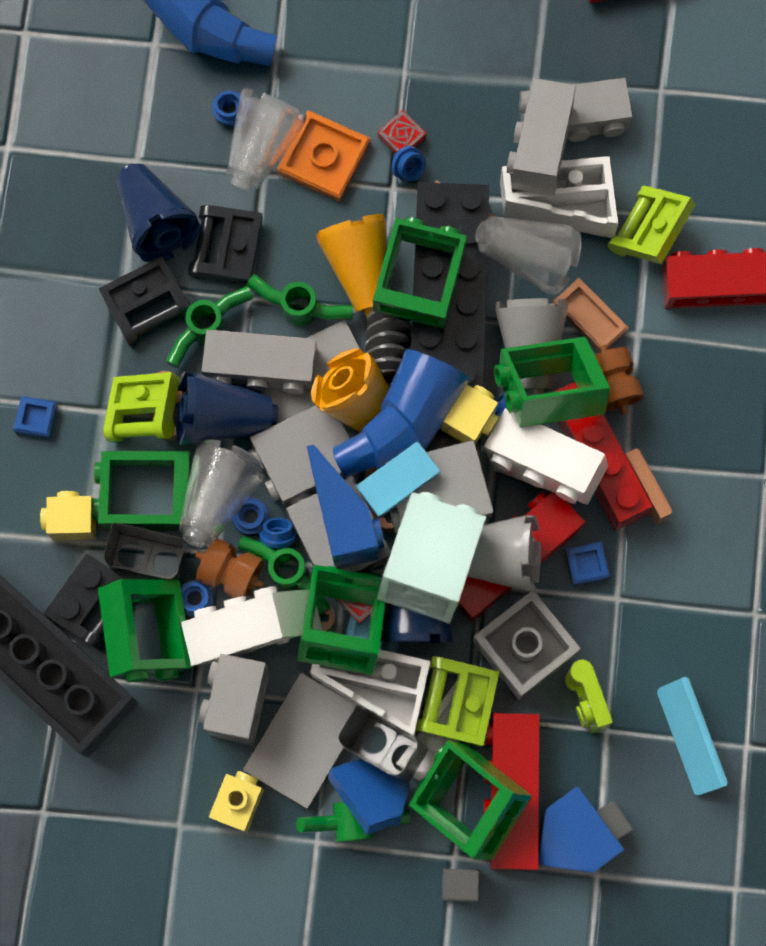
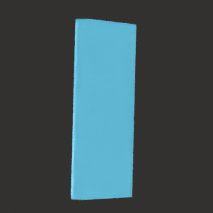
(691, 736)

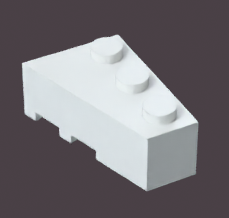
(581, 198)
(545, 459)
(246, 625)
(391, 691)

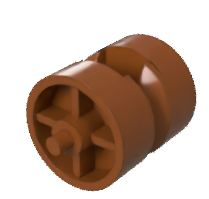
(624, 388)
(222, 566)

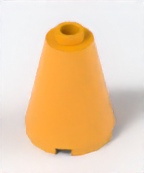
(356, 256)
(351, 389)

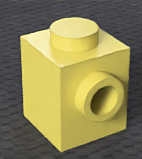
(471, 415)
(69, 517)
(237, 801)

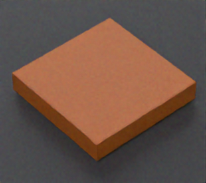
(324, 156)

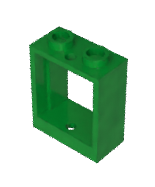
(410, 306)
(552, 358)
(103, 475)
(120, 629)
(338, 649)
(499, 816)

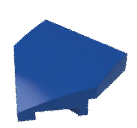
(370, 794)
(576, 836)

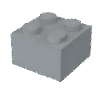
(526, 645)
(235, 699)

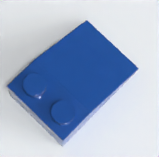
(347, 520)

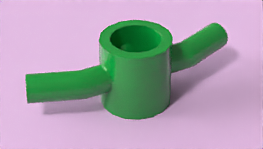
(299, 290)
(198, 310)
(275, 560)
(342, 822)

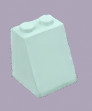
(431, 556)

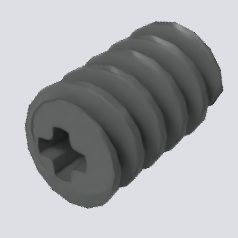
(387, 342)

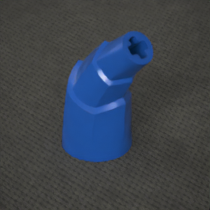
(214, 31)
(410, 413)

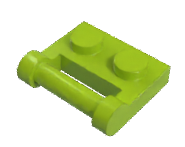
(659, 227)
(141, 395)
(469, 706)
(592, 706)

